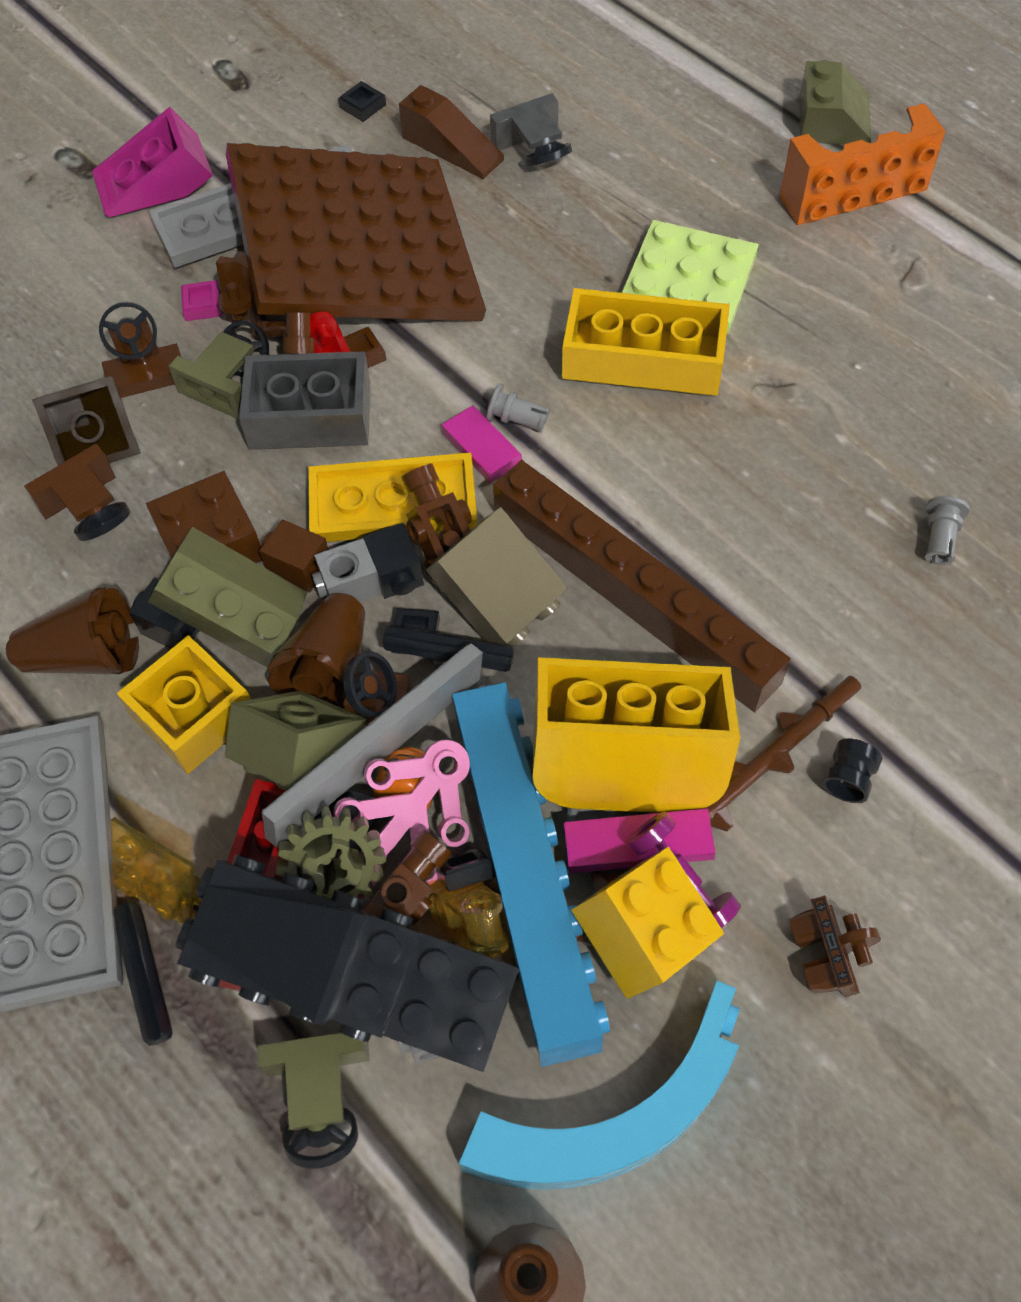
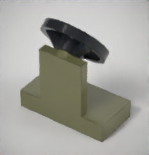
(210, 376)
(315, 1093)

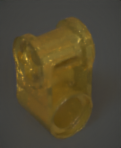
(471, 918)

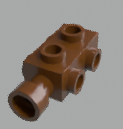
(445, 510)
(412, 872)

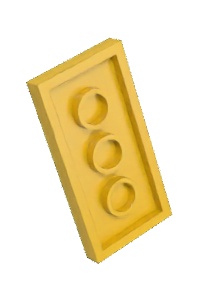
(371, 496)

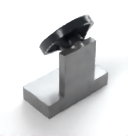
(531, 123)

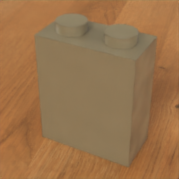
(498, 580)

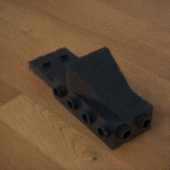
(343, 963)

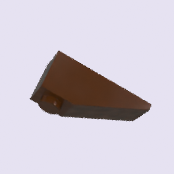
(446, 132)

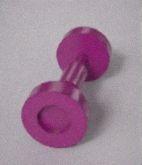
(652, 834)

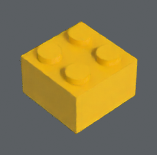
(184, 703)
(648, 923)

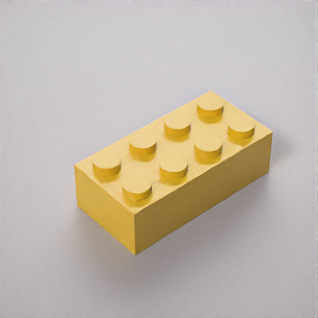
(645, 341)

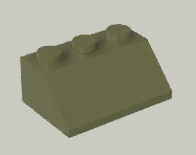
(229, 597)

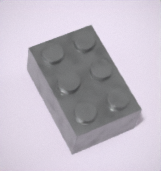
(305, 400)

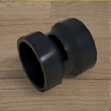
(852, 770)

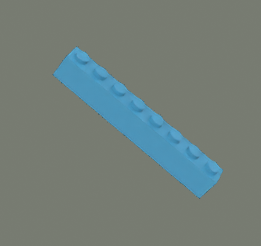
(529, 880)

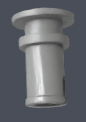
(516, 409)
(945, 521)

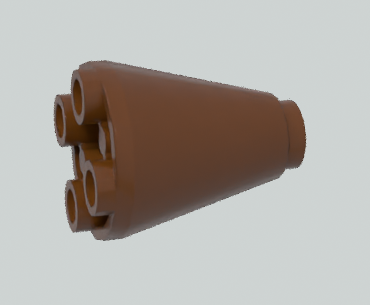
(532, 1243)

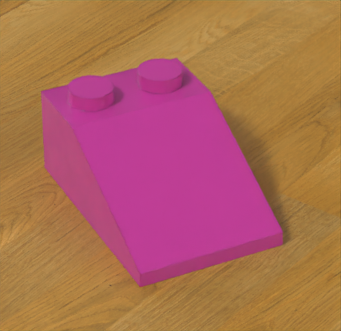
(152, 167)

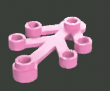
(410, 809)

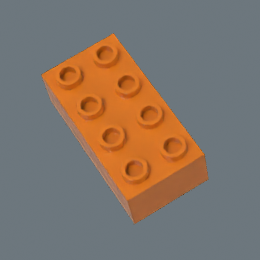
(862, 174)

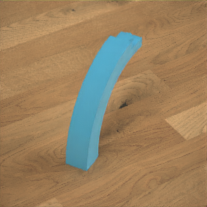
(601, 1151)

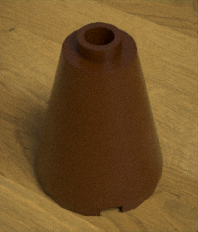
(78, 638)
(320, 650)

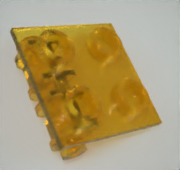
(153, 873)

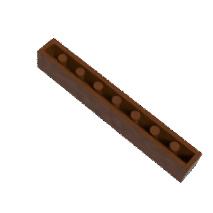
(640, 584)

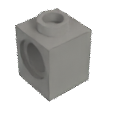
(350, 560)

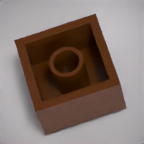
(210, 508)

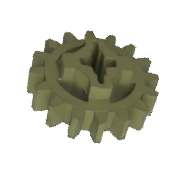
(319, 842)

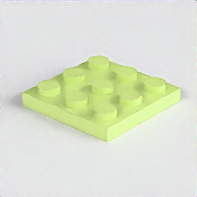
(692, 266)

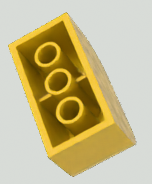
(633, 734)

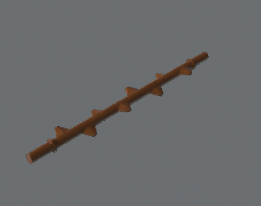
(773, 758)

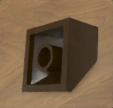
(86, 417)

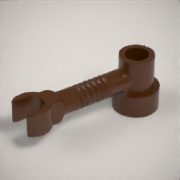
(294, 332)

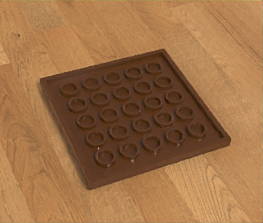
(351, 234)

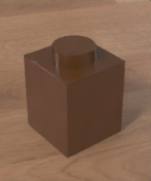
(291, 553)

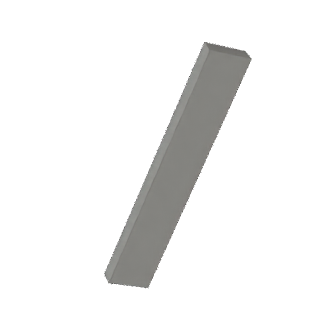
(375, 741)

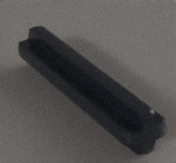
(444, 646)
(142, 974)

